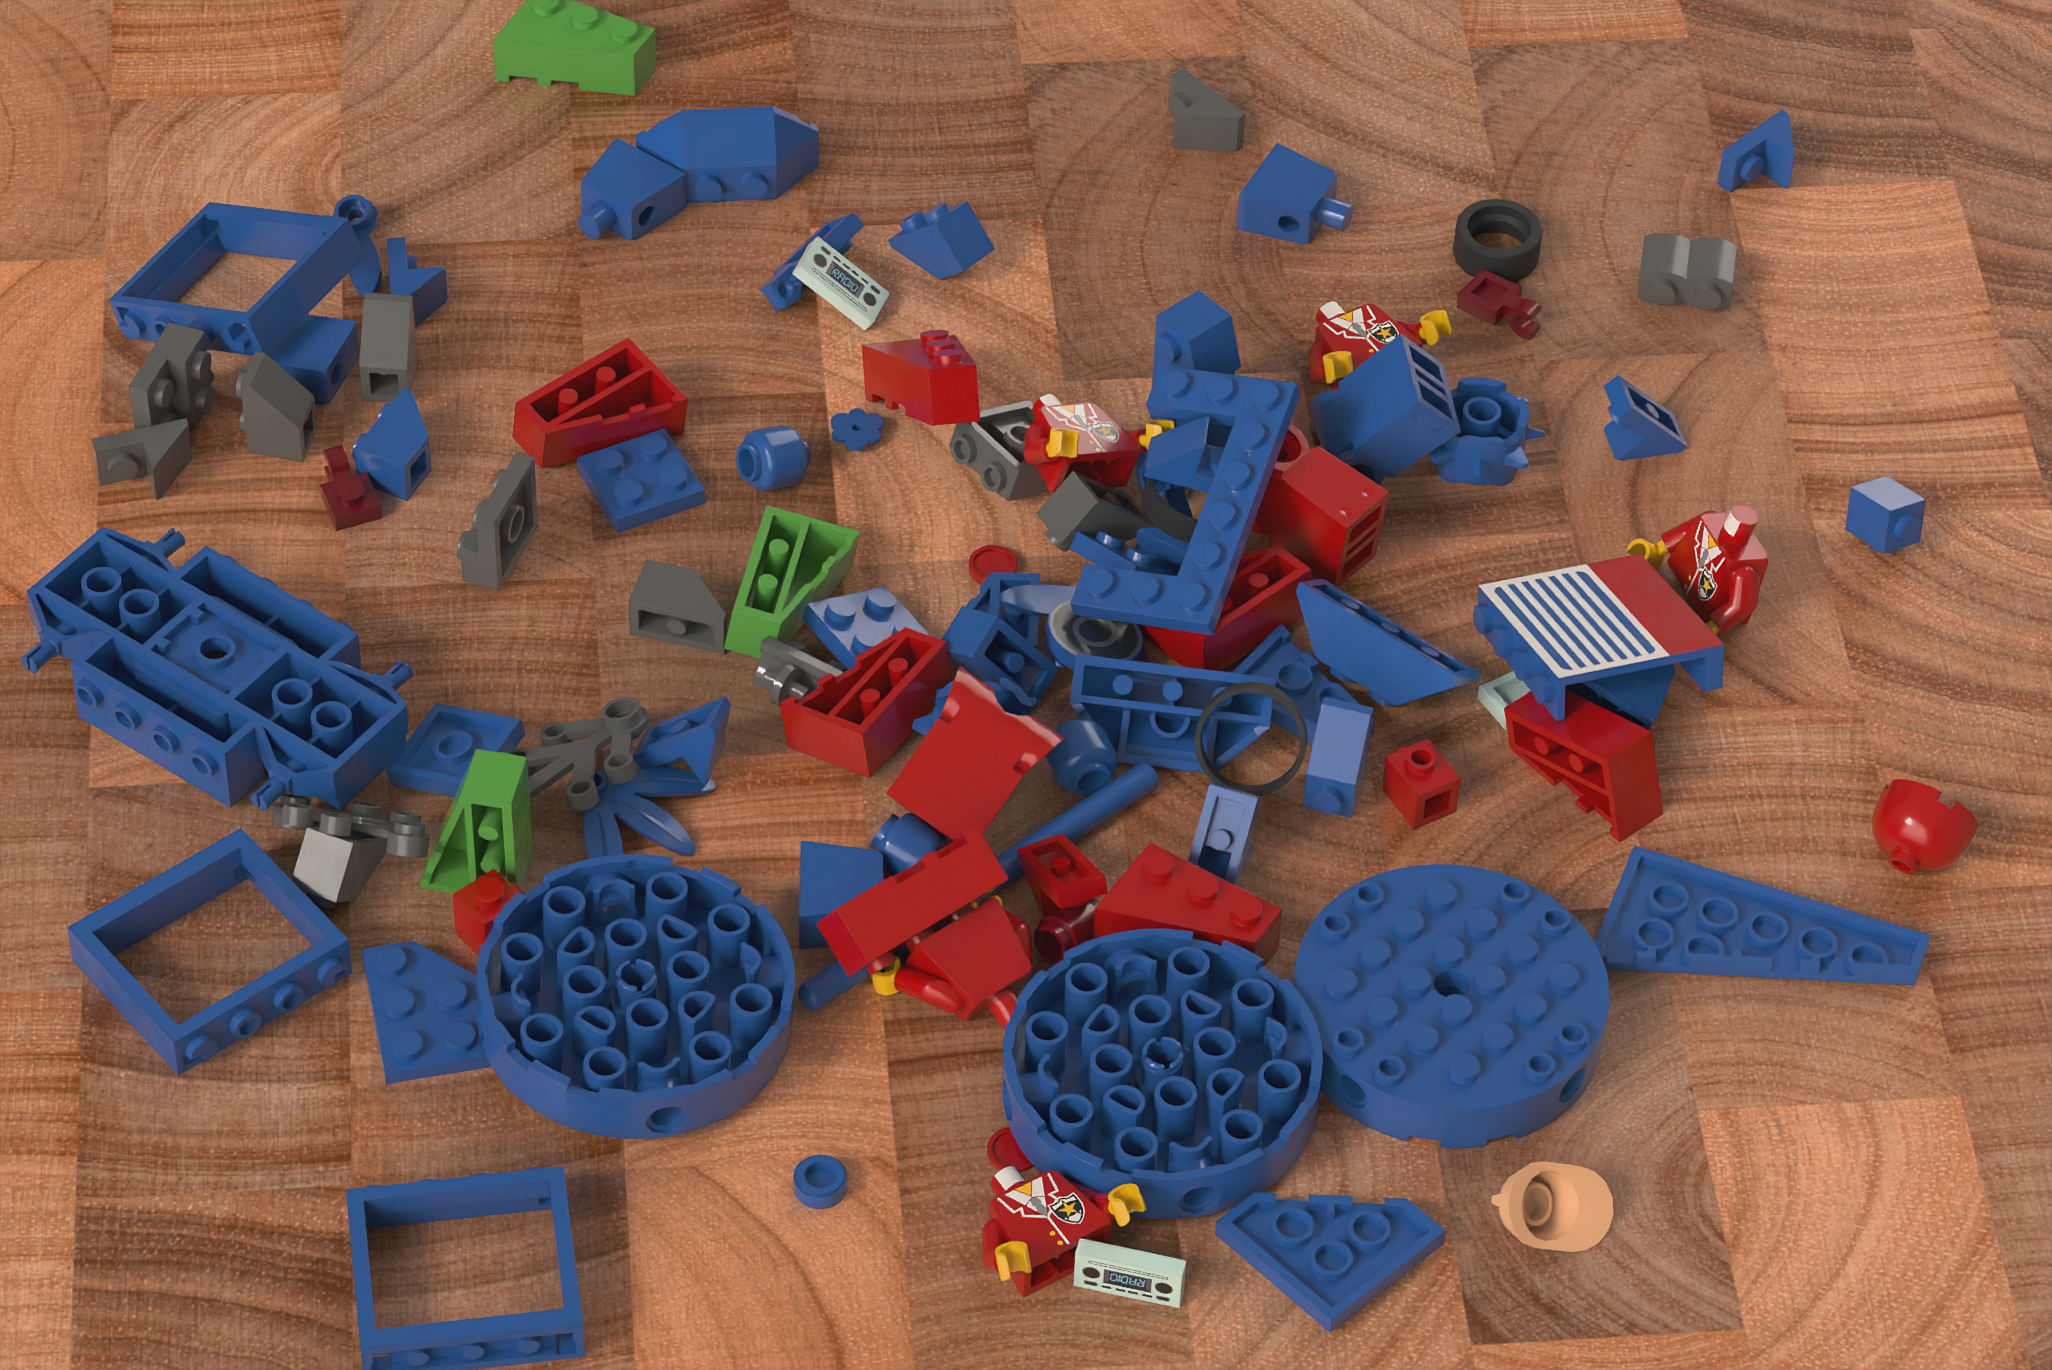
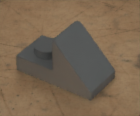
(1203, 116)
(149, 451)

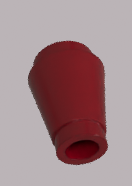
(1065, 930)

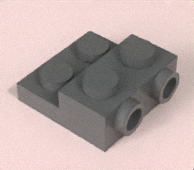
(174, 379)
(997, 448)
(501, 526)

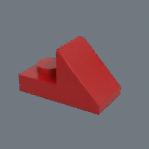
(1060, 874)

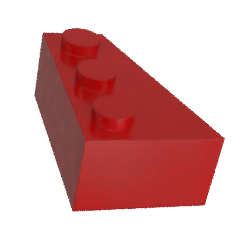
(925, 375)
(598, 406)
(1255, 606)
(872, 706)
(1594, 755)
(1178, 895)
(912, 904)

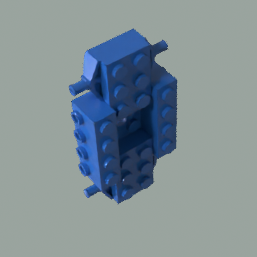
(277, 699)

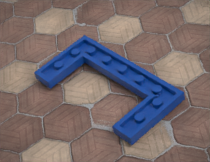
(1195, 598)

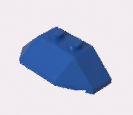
(735, 151)
(1375, 650)
(1157, 707)

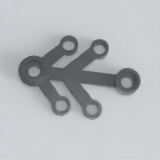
(619, 724)
(403, 831)

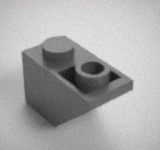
(387, 346)
(275, 411)

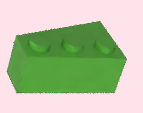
(577, 46)
(789, 566)
(484, 826)

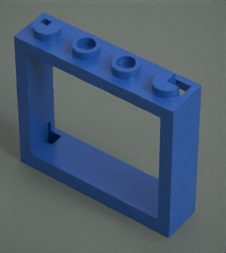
(319, 243)
(174, 894)
(474, 1341)

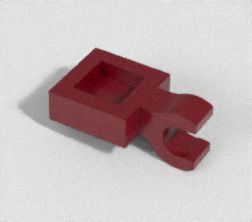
(1496, 299)
(347, 496)

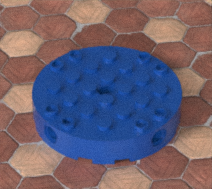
(635, 997)
(1453, 1004)
(1162, 1071)

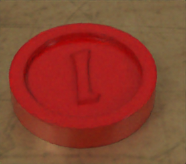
(991, 559)
(1005, 1152)

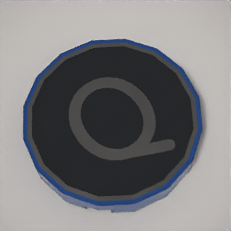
(1090, 636)

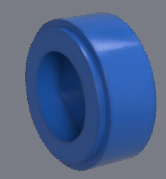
(820, 1181)

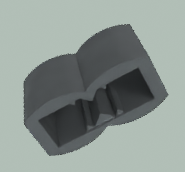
(1687, 271)

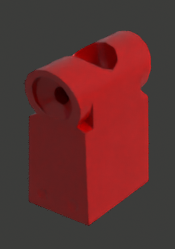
(1321, 510)
(970, 760)

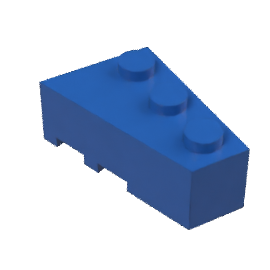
(1197, 337)

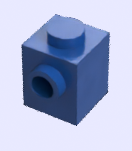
(1885, 514)

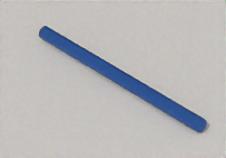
(1073, 823)

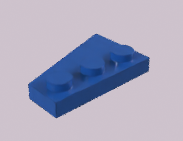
(1297, 677)

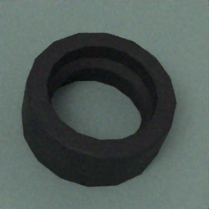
(1503, 218)

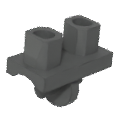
(790, 670)

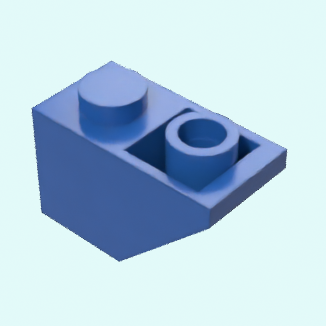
(943, 239)
(395, 448)

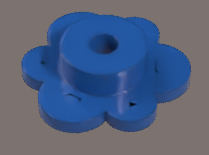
(856, 429)

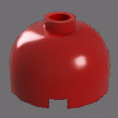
(1919, 829)

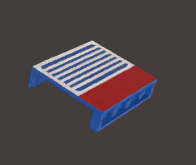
(1594, 626)

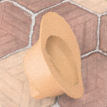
(1556, 1206)

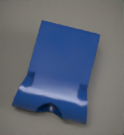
(1387, 411)

